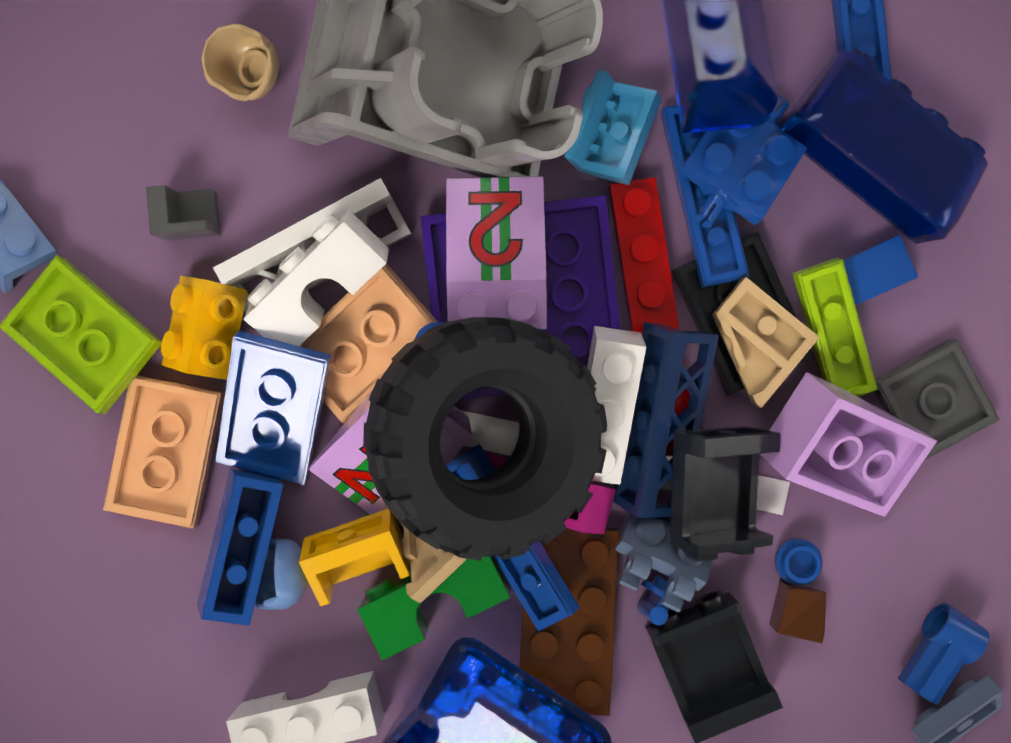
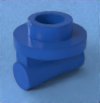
(651, 604)

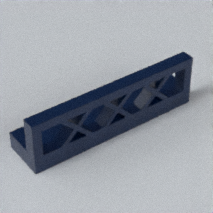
(654, 415)

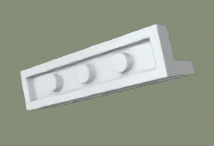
(276, 248)

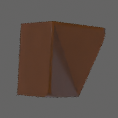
(799, 612)

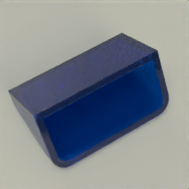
(720, 63)
(887, 147)

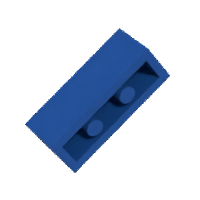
(239, 547)

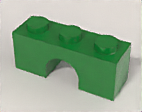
(397, 620)

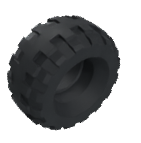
(540, 480)

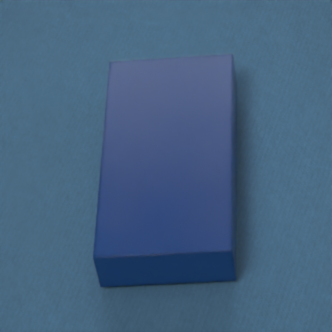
(879, 269)

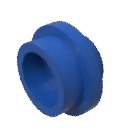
(798, 561)

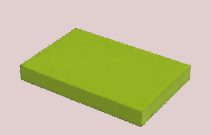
(80, 334)

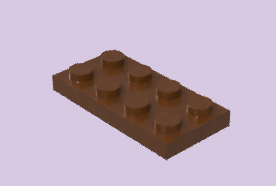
(577, 651)

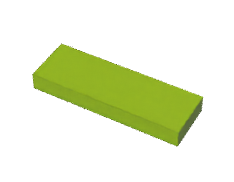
(833, 317)

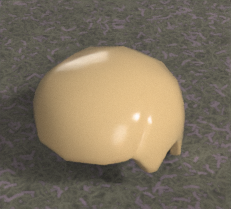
(240, 62)

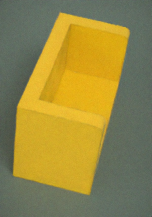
(352, 551)

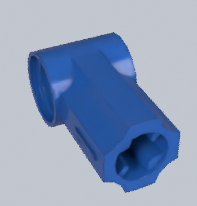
(947, 645)

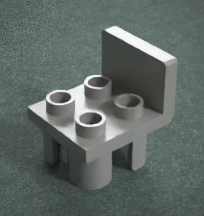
(446, 79)

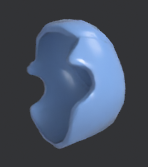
(282, 576)

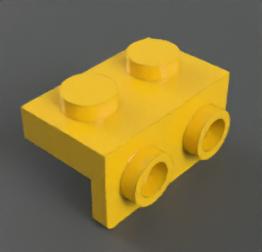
(202, 327)

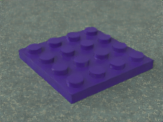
(577, 274)

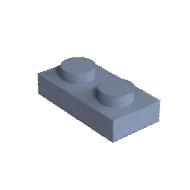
(968, 709)

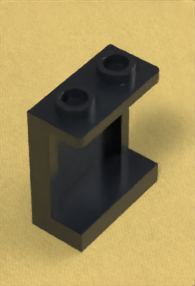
(718, 490)
(712, 666)

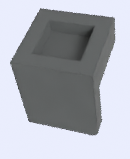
(183, 213)

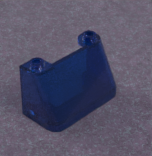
(488, 699)

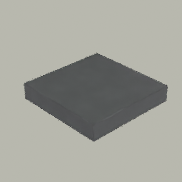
(937, 395)

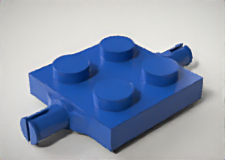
(743, 168)

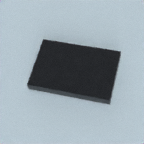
(705, 301)

